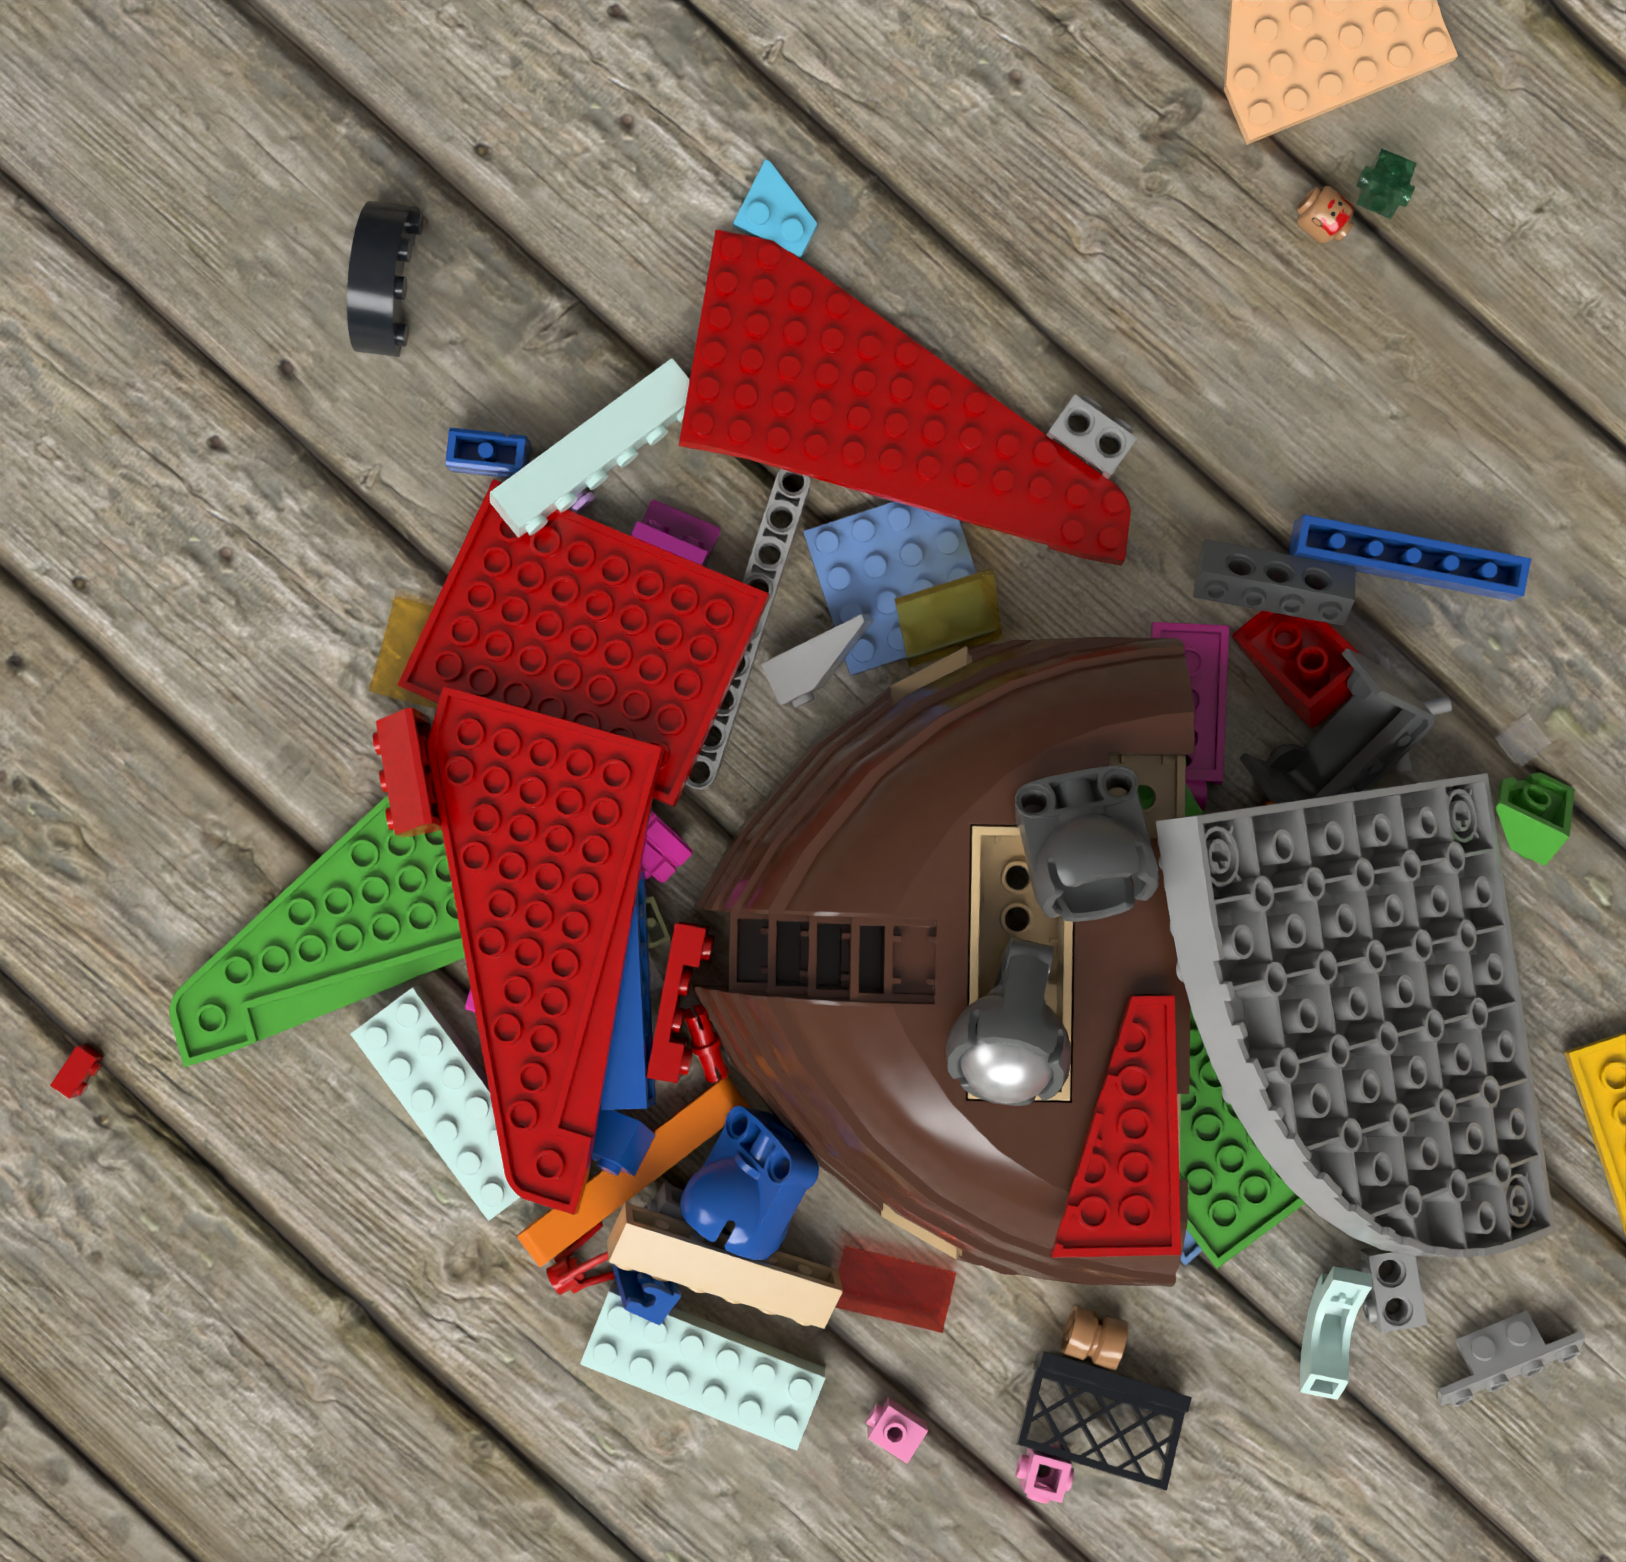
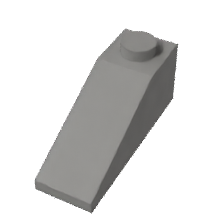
(811, 664)

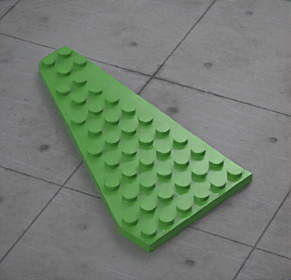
(341, 932)

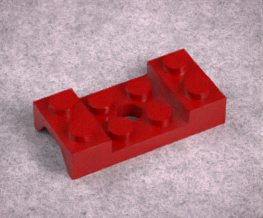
(670, 1053)

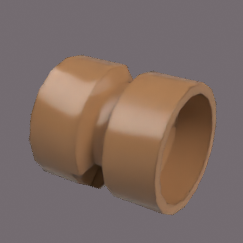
(1094, 1337)

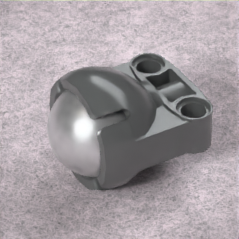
(1010, 1040)

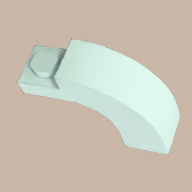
(1329, 1330)

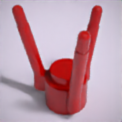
(570, 1273)

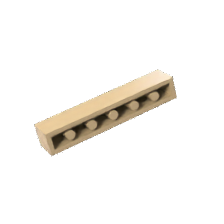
(679, 1254)

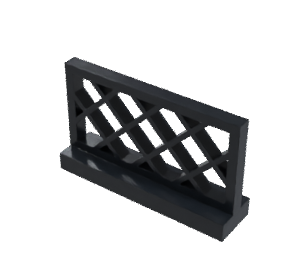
(1113, 1387)

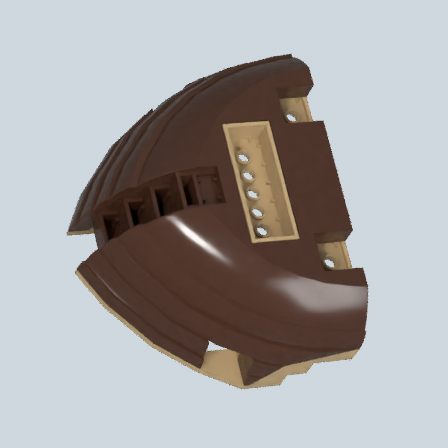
(878, 913)

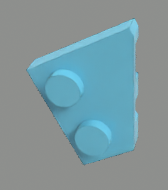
(775, 213)

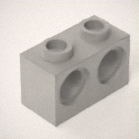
(1086, 444)
(1401, 1284)

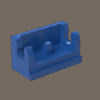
(646, 1295)

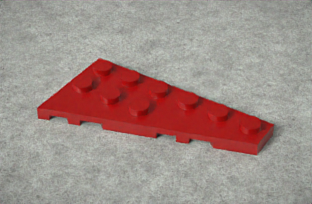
(1129, 1165)

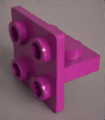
(677, 532)

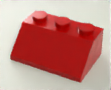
(407, 772)

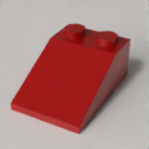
(1299, 661)

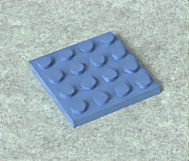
(881, 557)

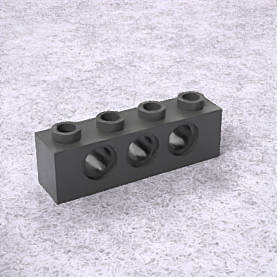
(1275, 582)

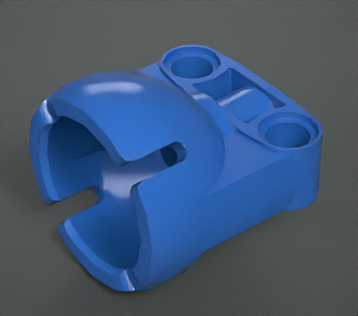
(752, 1179)

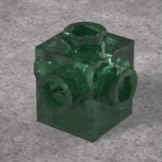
(1386, 184)

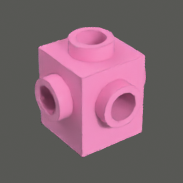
(1047, 1486)

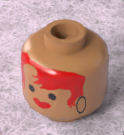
(1325, 214)

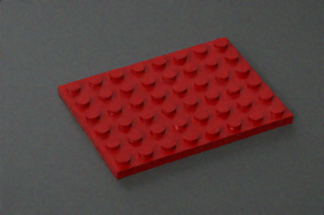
(589, 633)

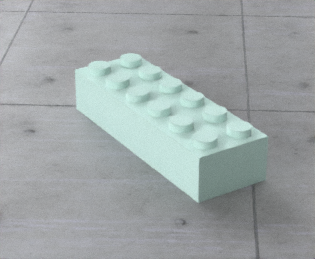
(441, 1092)
(707, 1370)

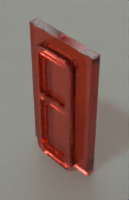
(895, 1288)

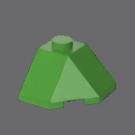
(1535, 815)

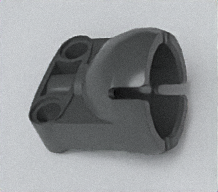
(1087, 843)

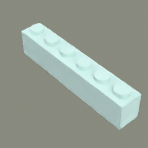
(592, 450)

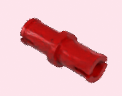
(705, 1043)

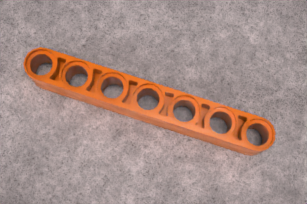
(608, 1192)

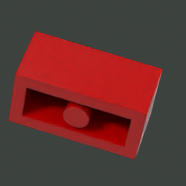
(76, 1071)

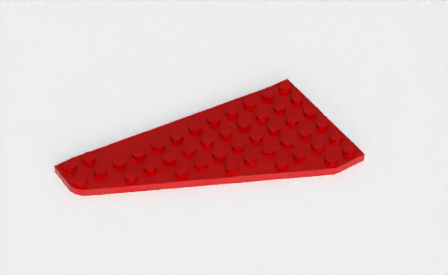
(840, 395)
(544, 879)

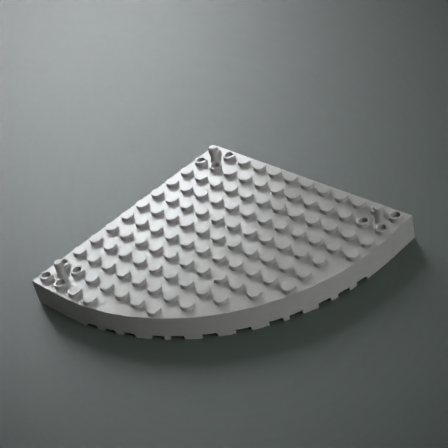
(1368, 1008)

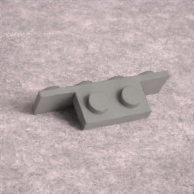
(1504, 1352)

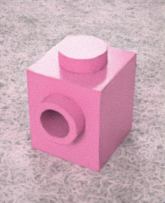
(896, 1429)

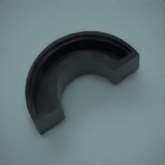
(376, 277)

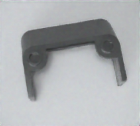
(1354, 746)

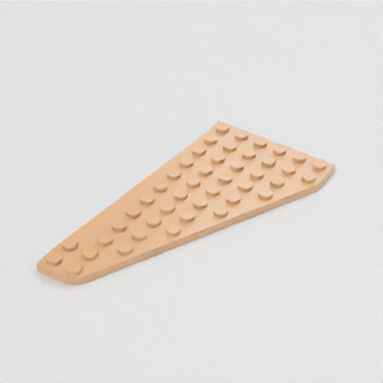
(1318, 55)

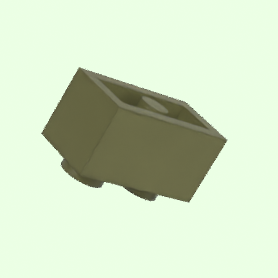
(656, 926)

